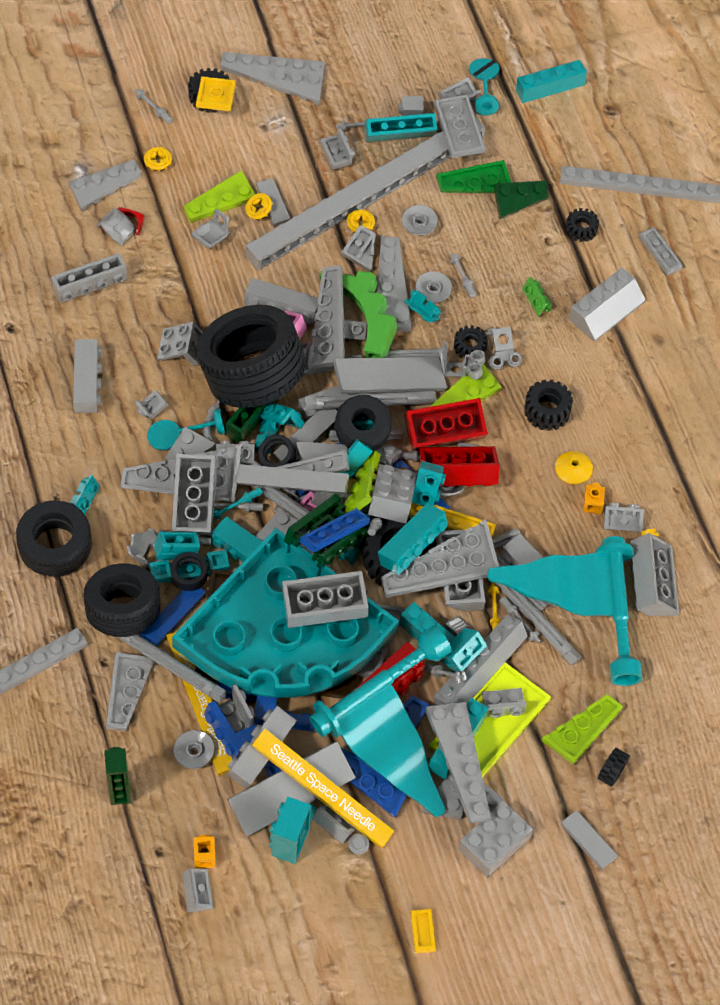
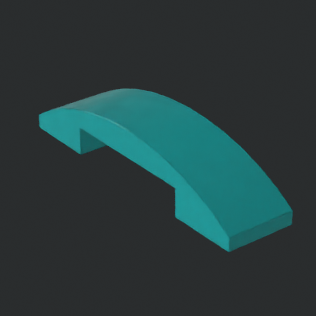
(215, 560)

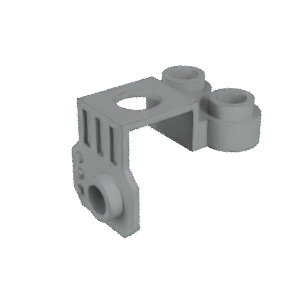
(503, 352)
(471, 365)

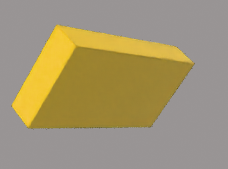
(422, 931)

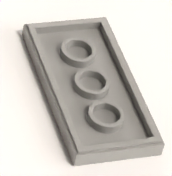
(459, 126)

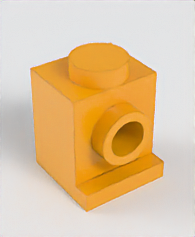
(594, 498)
(204, 860)

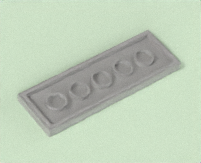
(389, 375)
(260, 803)

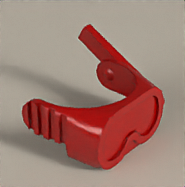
(139, 216)

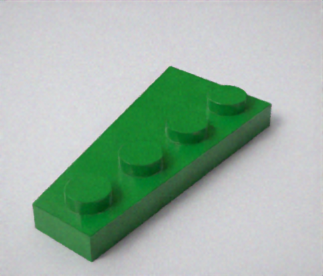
(474, 179)

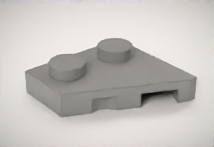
(361, 248)
(189, 443)
(450, 799)

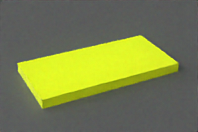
(499, 733)

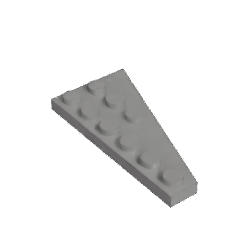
(281, 74)
(160, 475)
(451, 562)

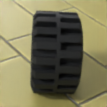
(548, 392)

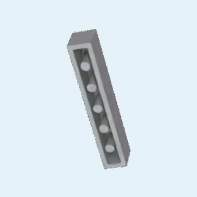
(500, 646)

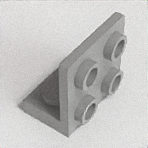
(180, 341)
(236, 710)

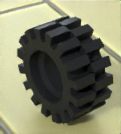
(582, 233)
(473, 334)
(613, 767)

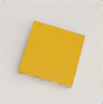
(216, 93)

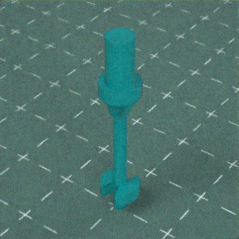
(246, 498)

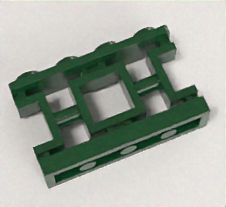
(318, 518)

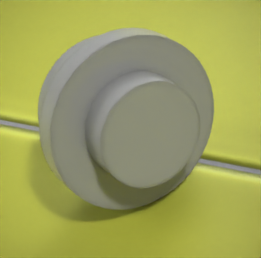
(358, 844)

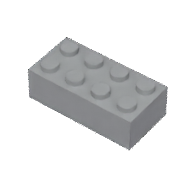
(194, 493)
(325, 599)

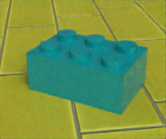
(290, 829)

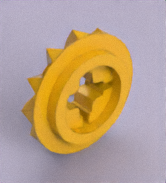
(151, 155)
(258, 200)
(355, 216)

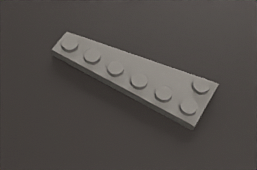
(392, 282)
(329, 324)
(457, 742)

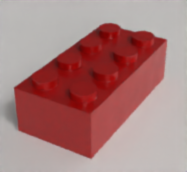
(445, 424)
(464, 464)
(402, 683)

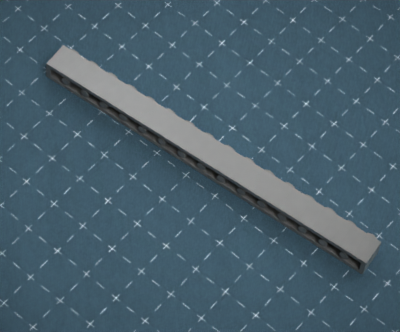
(354, 197)

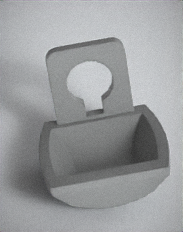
(117, 226)
(212, 231)

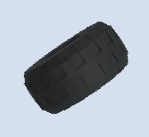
(366, 407)

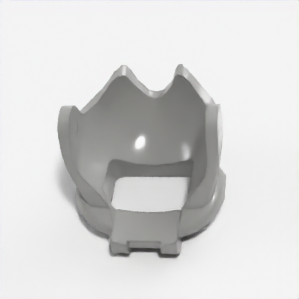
(140, 545)

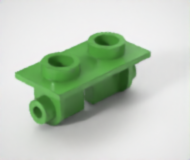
(534, 294)

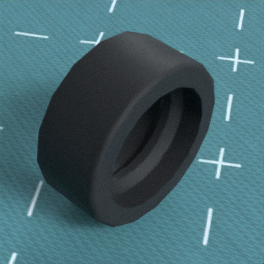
(272, 441)
(184, 558)

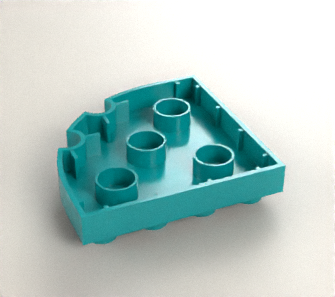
(245, 634)

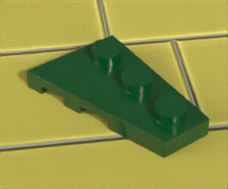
(519, 195)

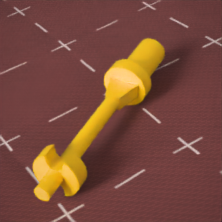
(493, 590)

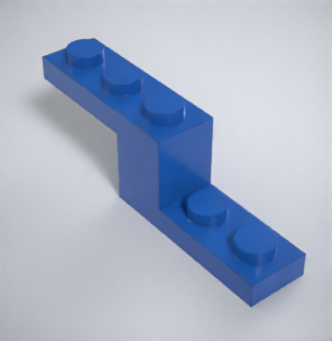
(264, 703)
(230, 739)

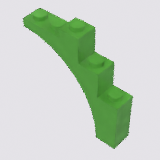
(380, 327)

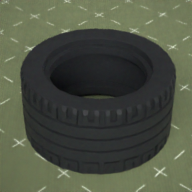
(258, 378)

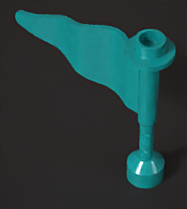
(585, 587)
(381, 730)

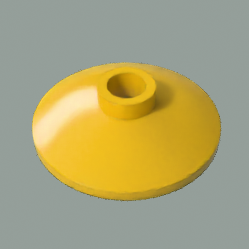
(573, 474)

